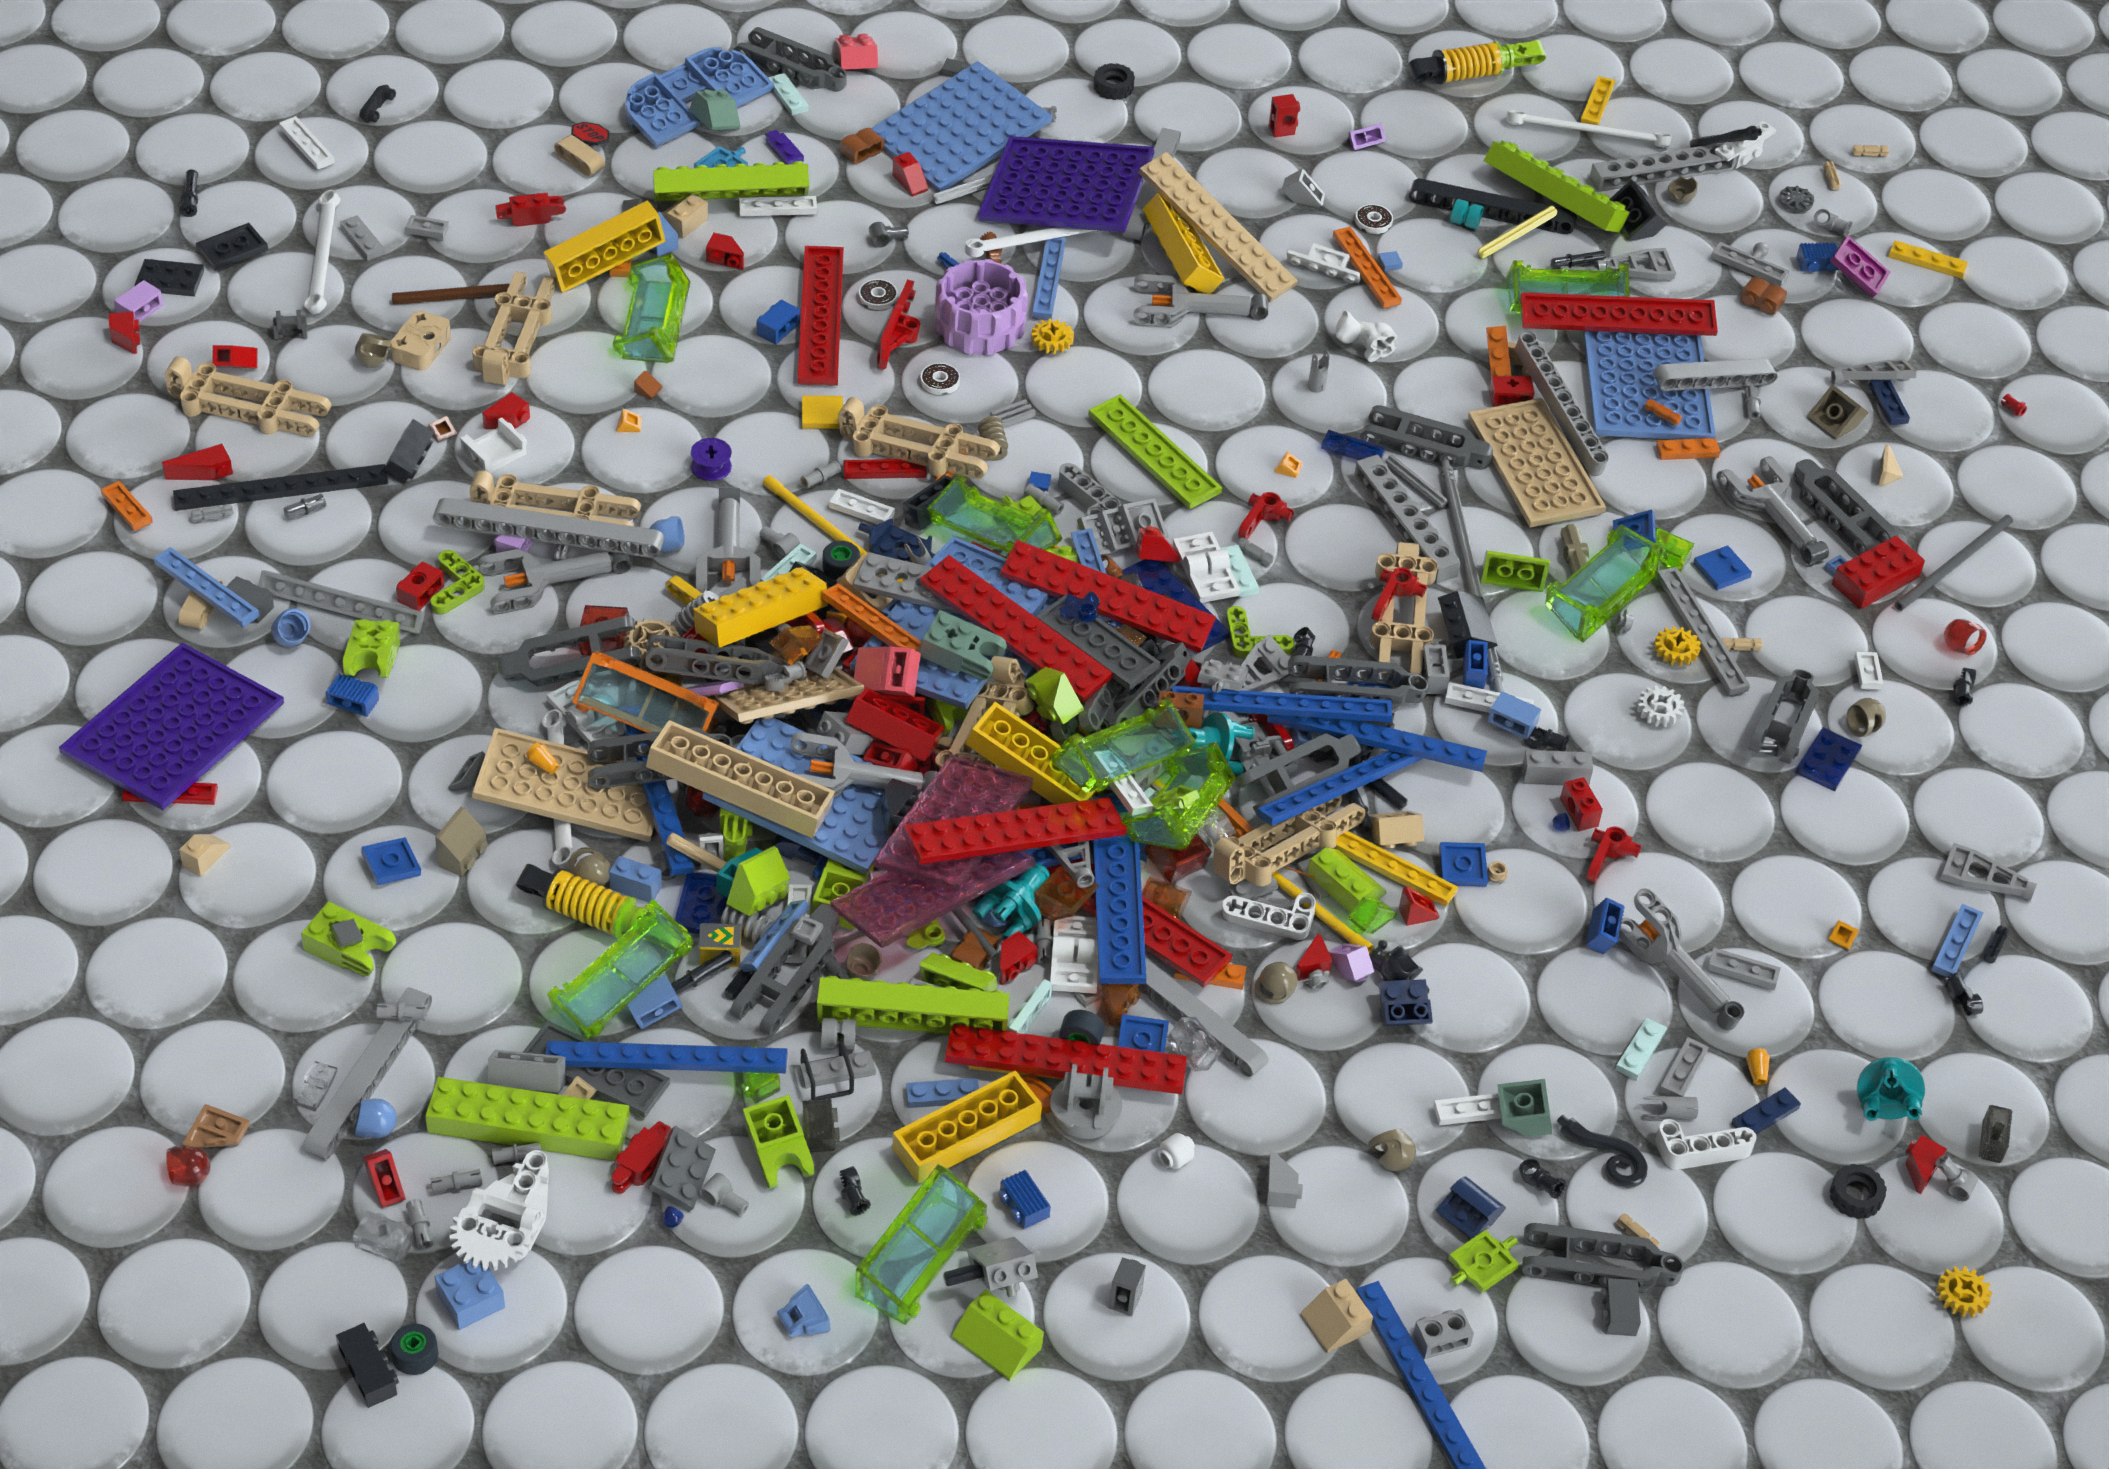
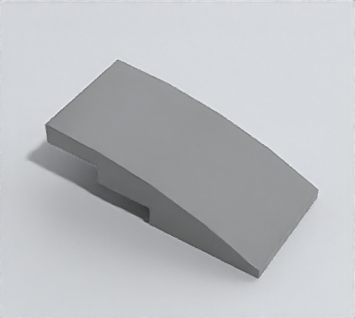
(1119, 527)

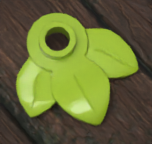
(926, 935)

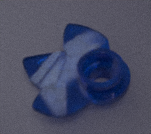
(1079, 608)

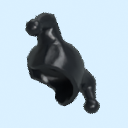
(1395, 964)

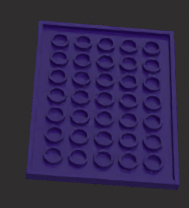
(1066, 184)
(171, 726)

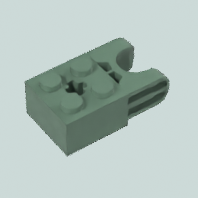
(961, 646)

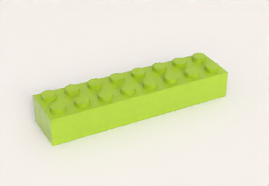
(731, 182)
(1557, 186)
(910, 1006)
(527, 1118)

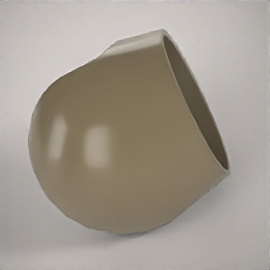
(372, 349)
(1866, 714)
(591, 867)
(1279, 980)
(1398, 1149)

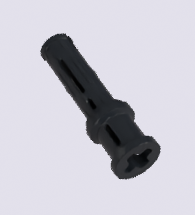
(191, 179)

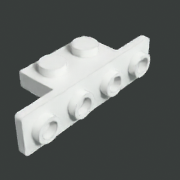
(1746, 149)
(1325, 260)

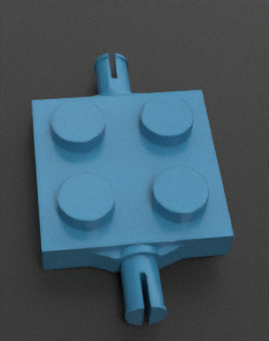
(722, 156)

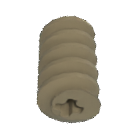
(992, 428)

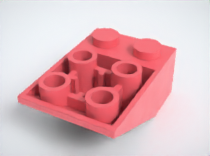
(857, 52)
(888, 669)

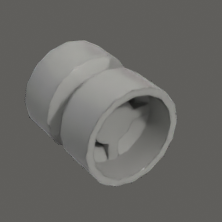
(830, 1031)

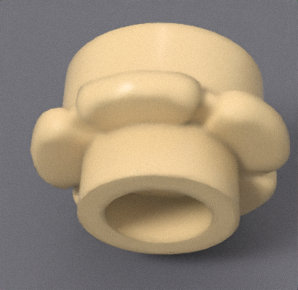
(1497, 871)

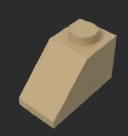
(202, 852)

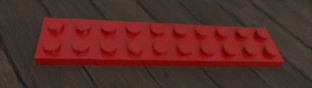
(1618, 314)
(820, 315)
(1117, 598)
(1020, 629)
(1013, 830)
(1174, 941)
(1055, 1056)

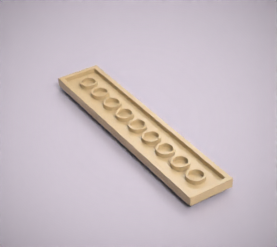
(1218, 226)

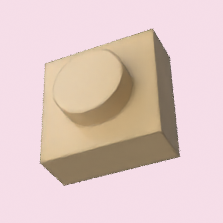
(580, 1089)

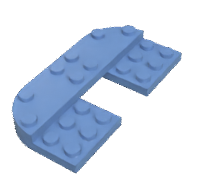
(658, 101)

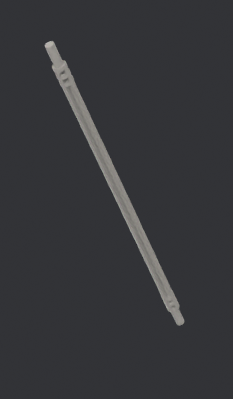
(1468, 559)

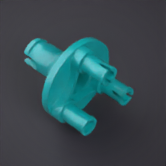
(1220, 729)
(1015, 899)
(1891, 1089)

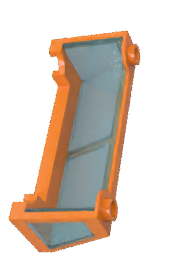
(640, 697)

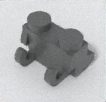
(289, 322)

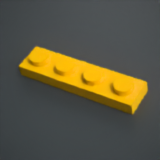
(1598, 101)
(1928, 259)

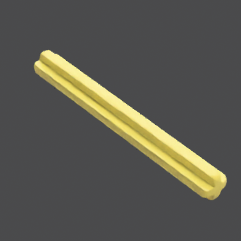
(1517, 232)

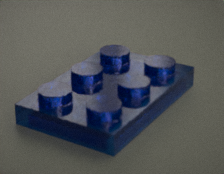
(1828, 759)
(700, 902)

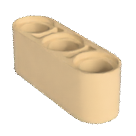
(579, 155)
(195, 611)

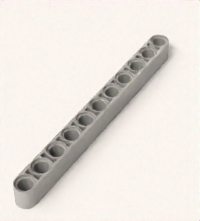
(548, 527)

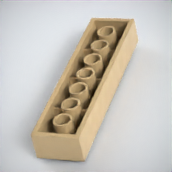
(740, 779)

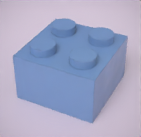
(469, 1293)

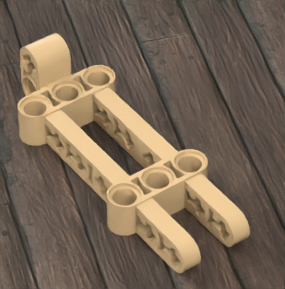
(502, 363)
(277, 399)
(868, 437)
(584, 503)
(1387, 634)
(1007, 691)
(1242, 857)

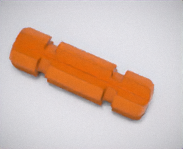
(1663, 412)

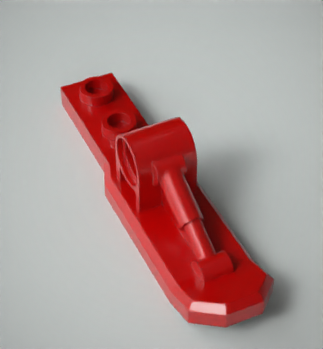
(900, 327)

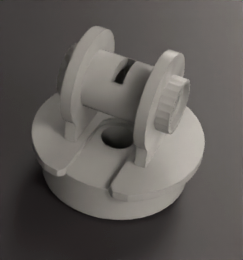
(1086, 1104)

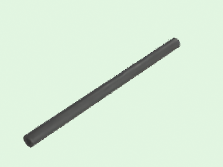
(1952, 563)

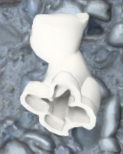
(1376, 337)

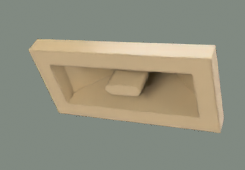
(1888, 467)

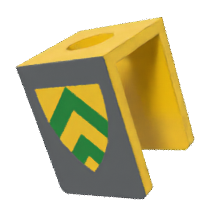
(717, 938)

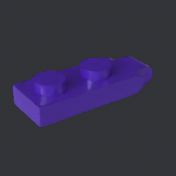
(783, 147)

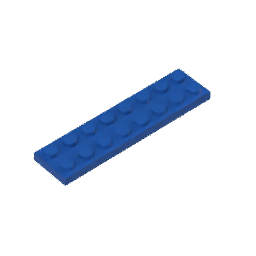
(1119, 911)

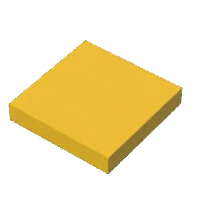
(821, 411)

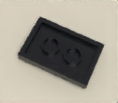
(232, 246)
(171, 276)

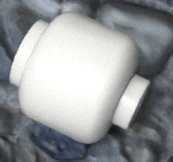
(1176, 1151)

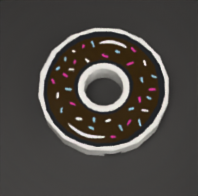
(1368, 212)
(868, 293)
(940, 370)

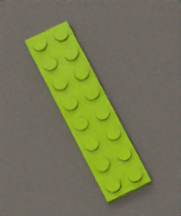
(1155, 451)

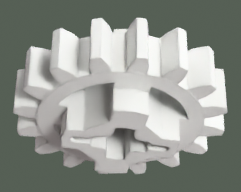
(1660, 706)

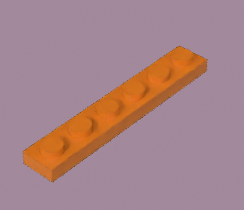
(1367, 267)
(869, 618)

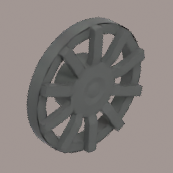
(1796, 199)

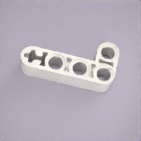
(1268, 912)
(1702, 1149)

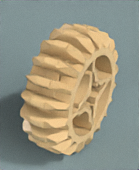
(643, 632)

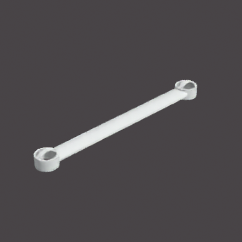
(1657, 138)
(977, 247)
(315, 302)
(562, 829)

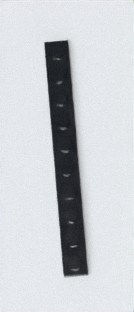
(279, 487)

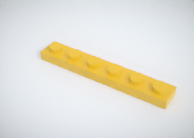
(1396, 868)

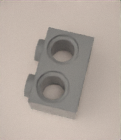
(1435, 668)
(1444, 1339)

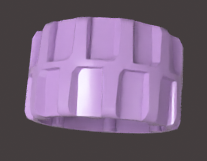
(981, 307)

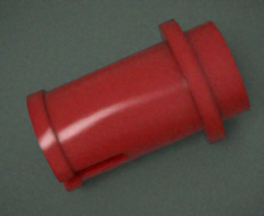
(2018, 408)

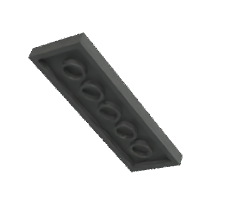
(1104, 644)
(618, 1085)

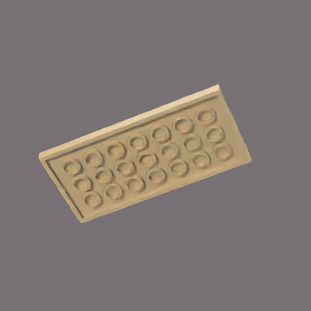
(1537, 462)
(565, 795)

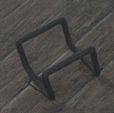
(842, 1052)

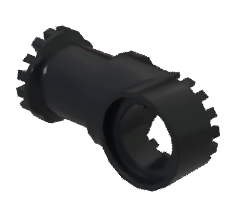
(1304, 639)
(1964, 686)
(1547, 739)
(1961, 994)
(1542, 1179)
(852, 1191)

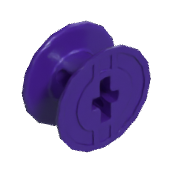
(711, 459)

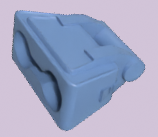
(808, 1311)

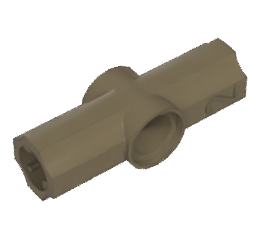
(1574, 549)

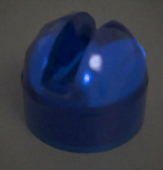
(1561, 822)
(672, 1217)

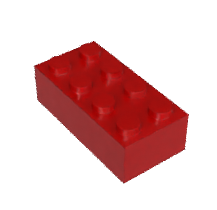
(1878, 572)
(895, 724)

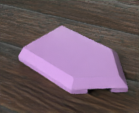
(715, 687)

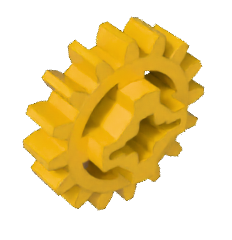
(1052, 336)
(1677, 646)
(1964, 1291)

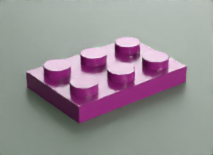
(1860, 266)

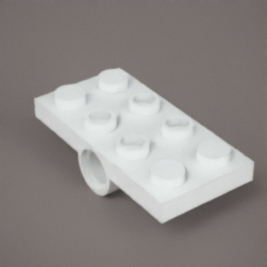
(1206, 567)
(588, 725)
(1075, 955)

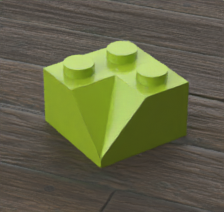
(1053, 695)

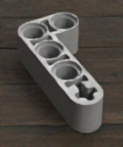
(1085, 490)

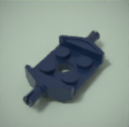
(886, 538)

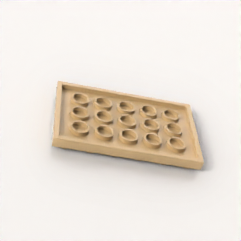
(756, 702)

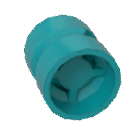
(1466, 214)

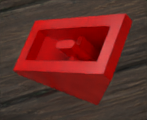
(1416, 907)
(1314, 959)

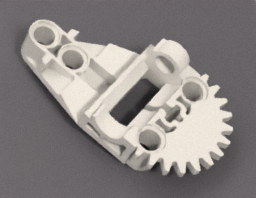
(508, 1200)

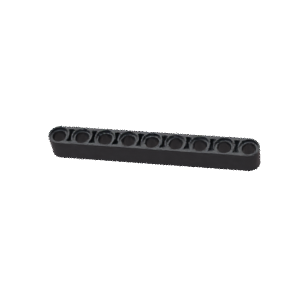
(1495, 206)

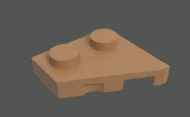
(216, 1129)

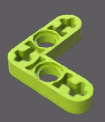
(469, 583)
(1248, 640)

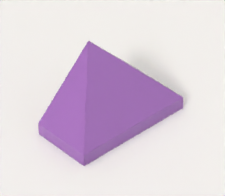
(1367, 136)

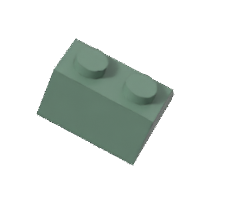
(715, 109)
(1525, 1107)

